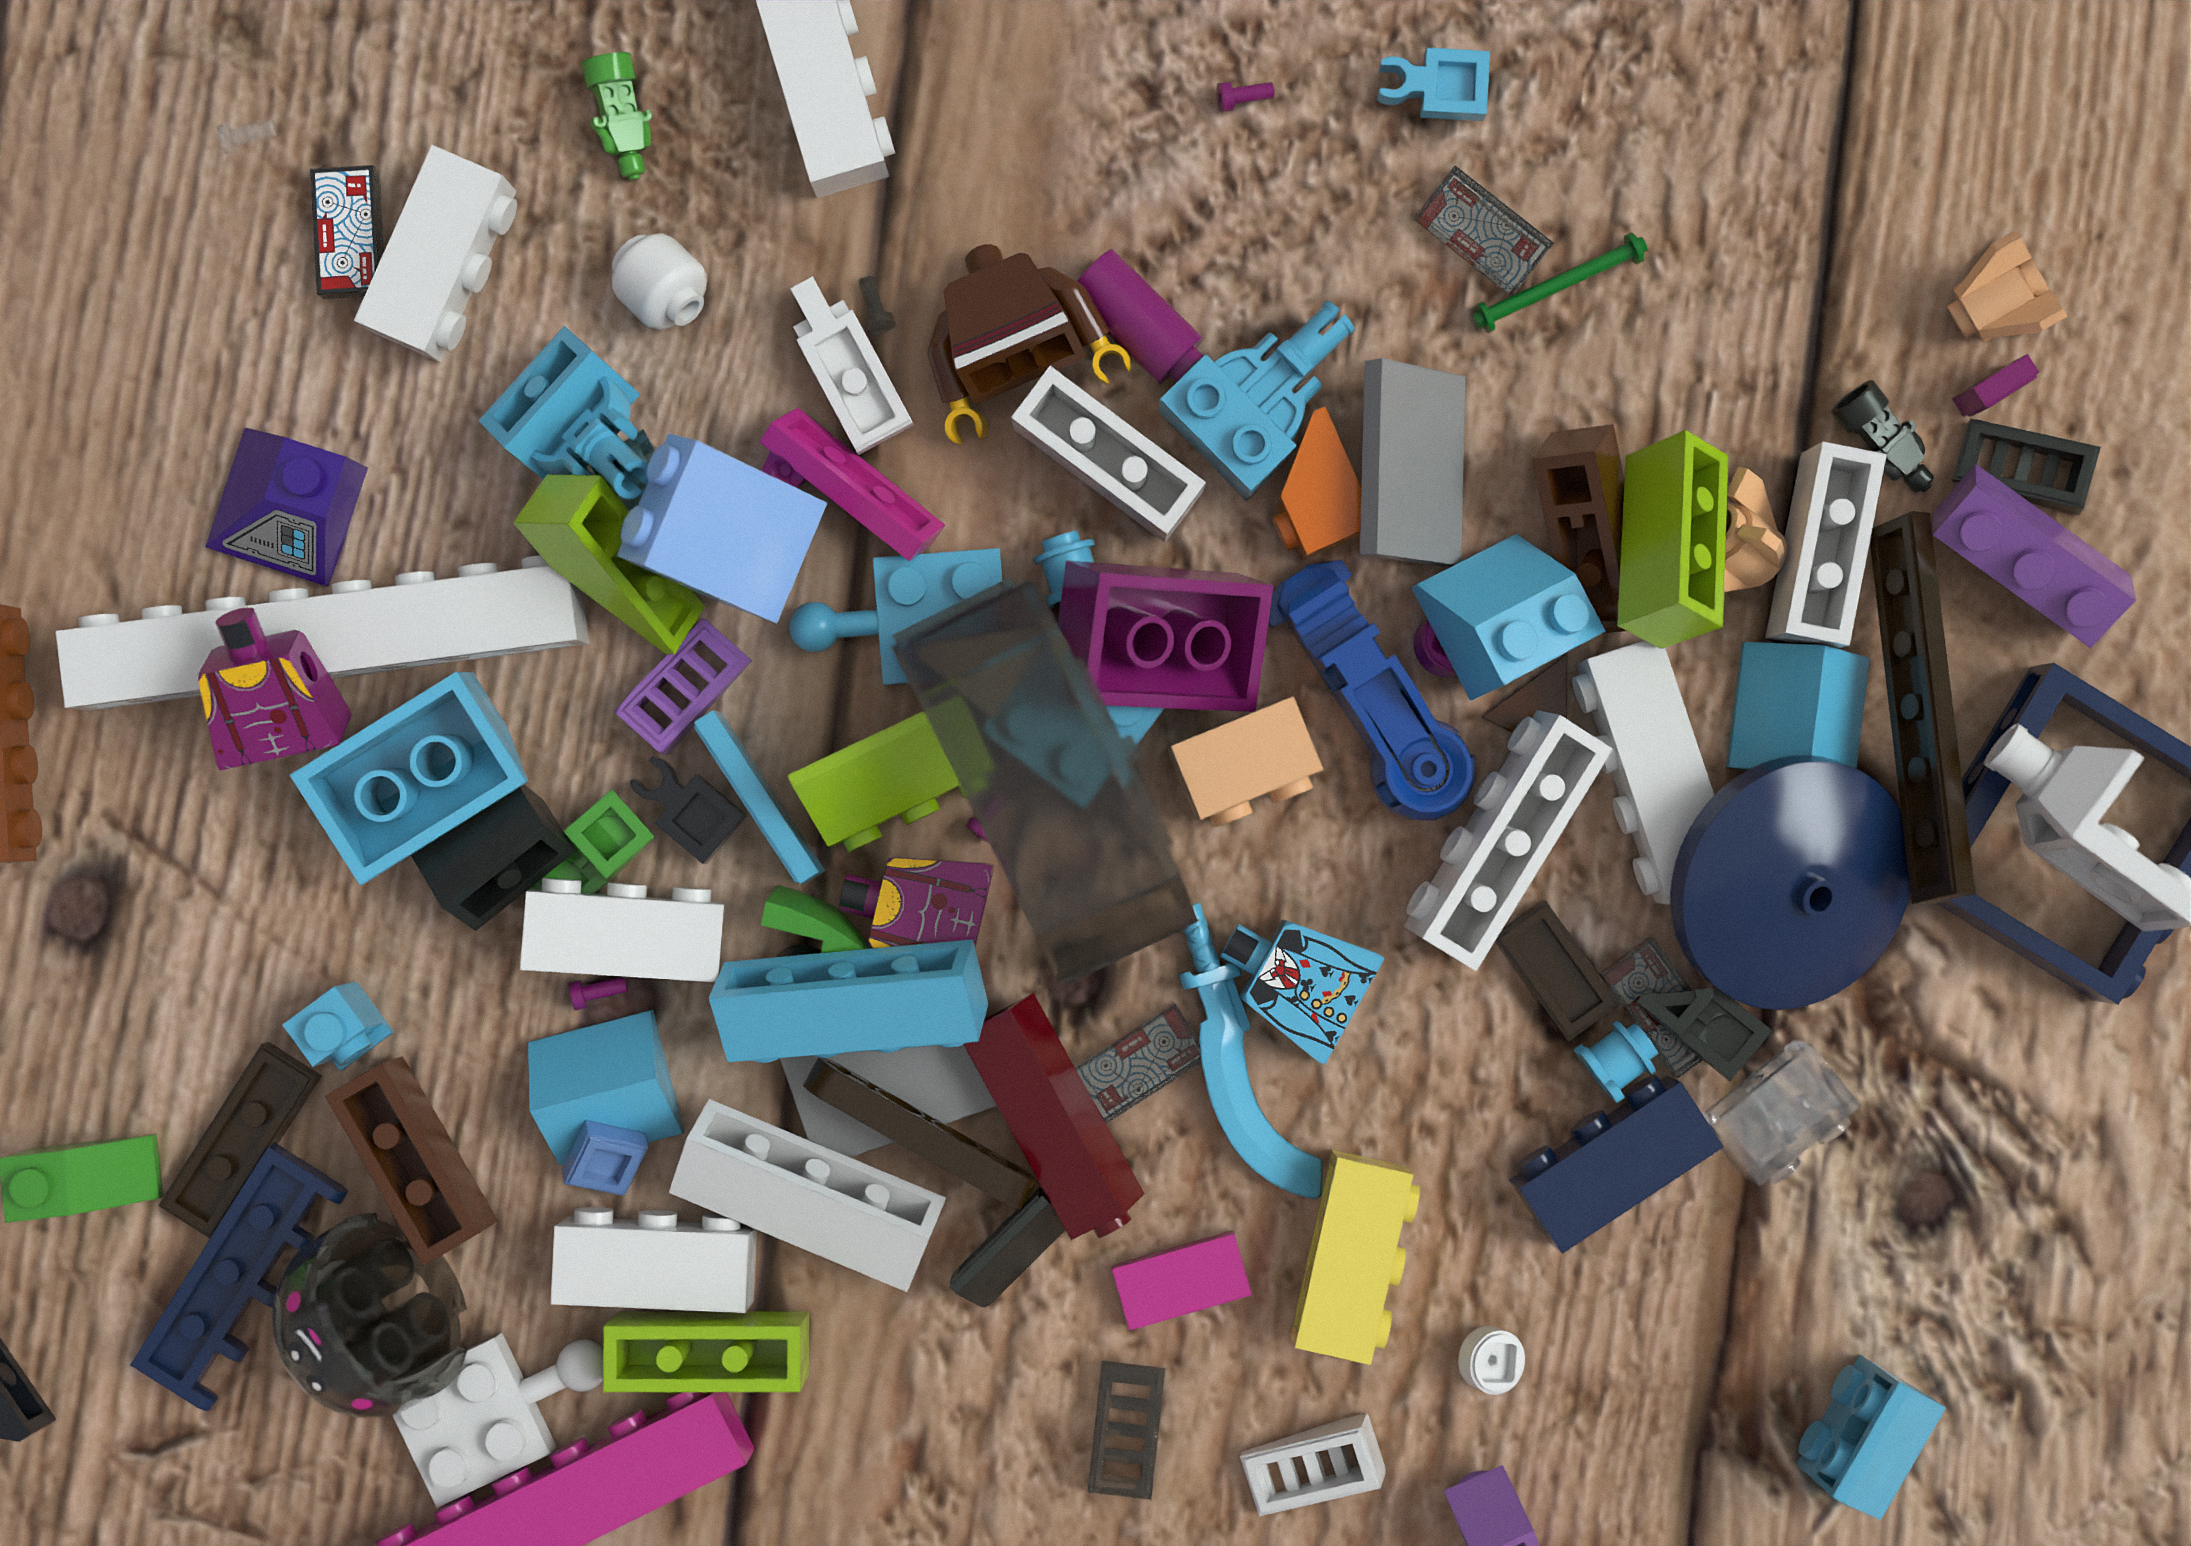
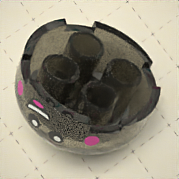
(343, 1338)

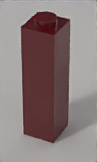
(1054, 1120)

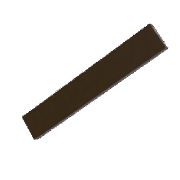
(1921, 710)

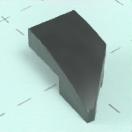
(1709, 1026)

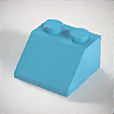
(1506, 613)

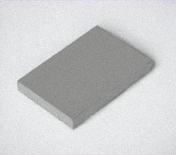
(1412, 463)
(928, 1077)

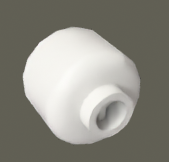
(658, 281)

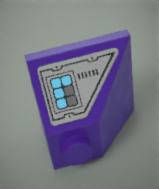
(287, 506)

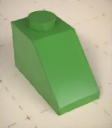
(80, 1177)

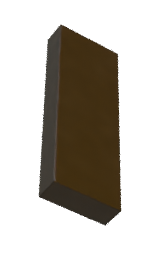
(238, 1136)

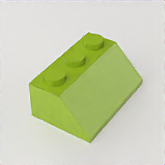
(875, 782)

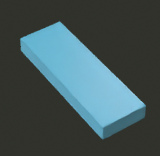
(758, 797)

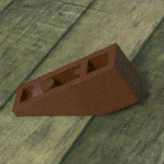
(1583, 510)

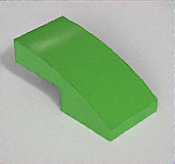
(604, 843)

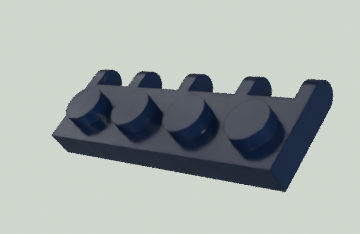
(232, 1274)

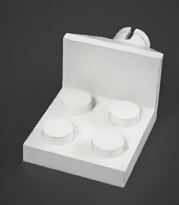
(2059, 822)

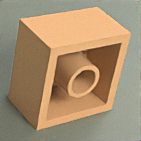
(1245, 760)

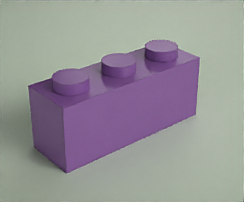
(2033, 556)

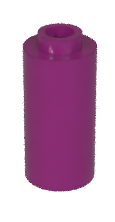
(1141, 319)

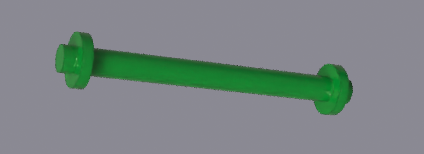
(1632, 249)

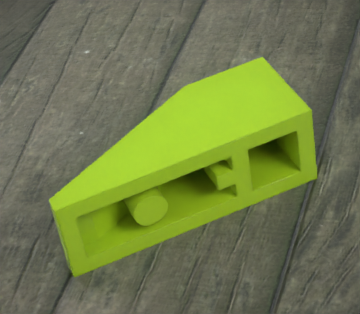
(578, 533)

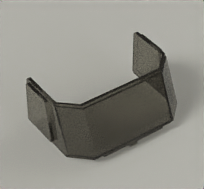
(1047, 777)

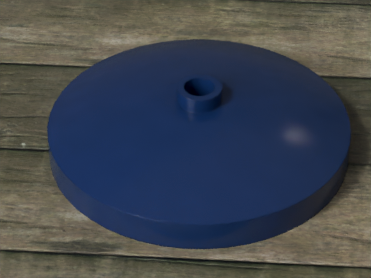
(1790, 882)

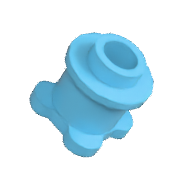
(1053, 560)
(1618, 1058)

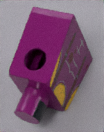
(267, 694)
(920, 901)

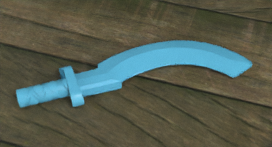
(1228, 1075)

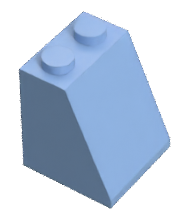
(720, 527)

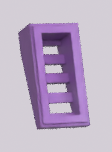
(649, 688)

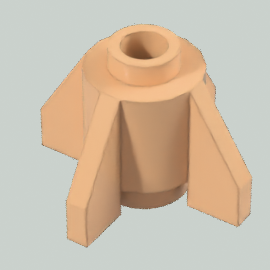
(2004, 294)
(1753, 543)

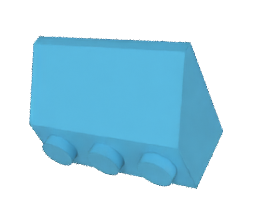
(412, 775)

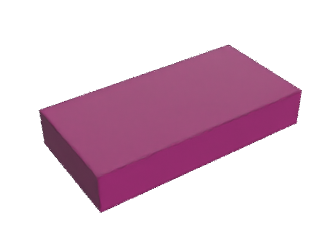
(1181, 1280)

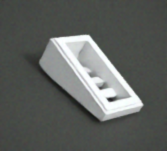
(1321, 1488)

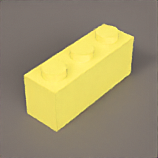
(1354, 1257)

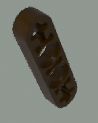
(920, 1132)

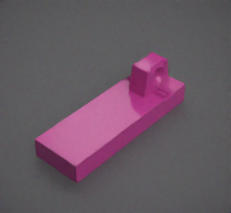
(809, 452)

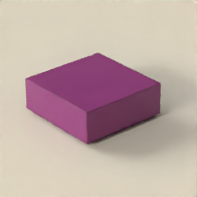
(1996, 386)

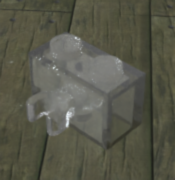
(1781, 1113)

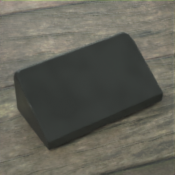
(1008, 1251)

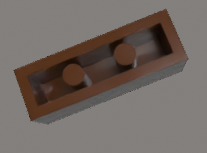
(411, 1159)

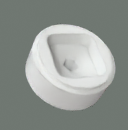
(1491, 1360)

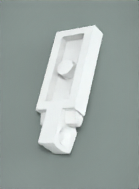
(848, 370)

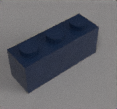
(1614, 1161)

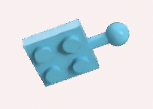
(904, 596)

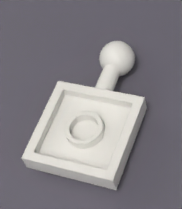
(490, 1416)

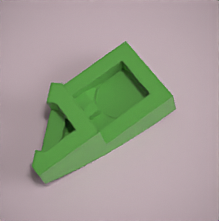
(813, 918)

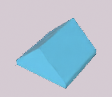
(1796, 703)
(604, 1076)

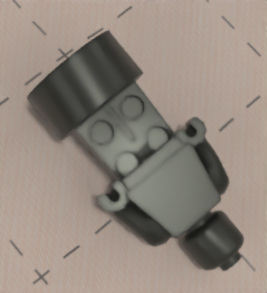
(1867, 414)

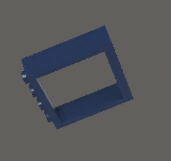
(1983, 788)

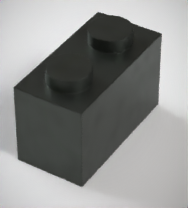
(493, 857)

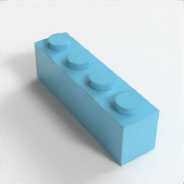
(850, 1001)

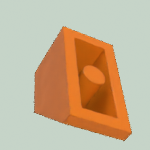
(1319, 494)

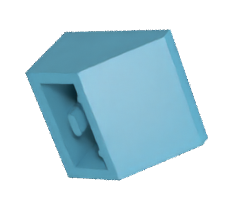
(1868, 1437)

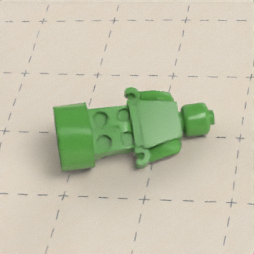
(620, 126)

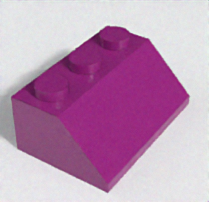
(1167, 634)

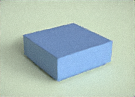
(604, 1158)

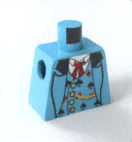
(1303, 982)

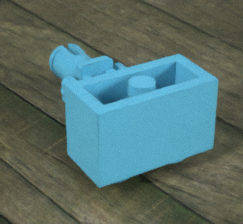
(1244, 409)
(569, 416)

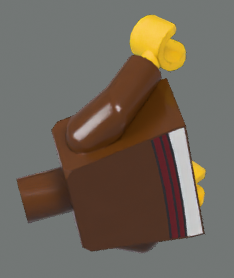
(1007, 329)

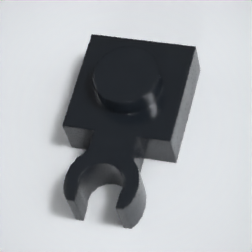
(694, 814)

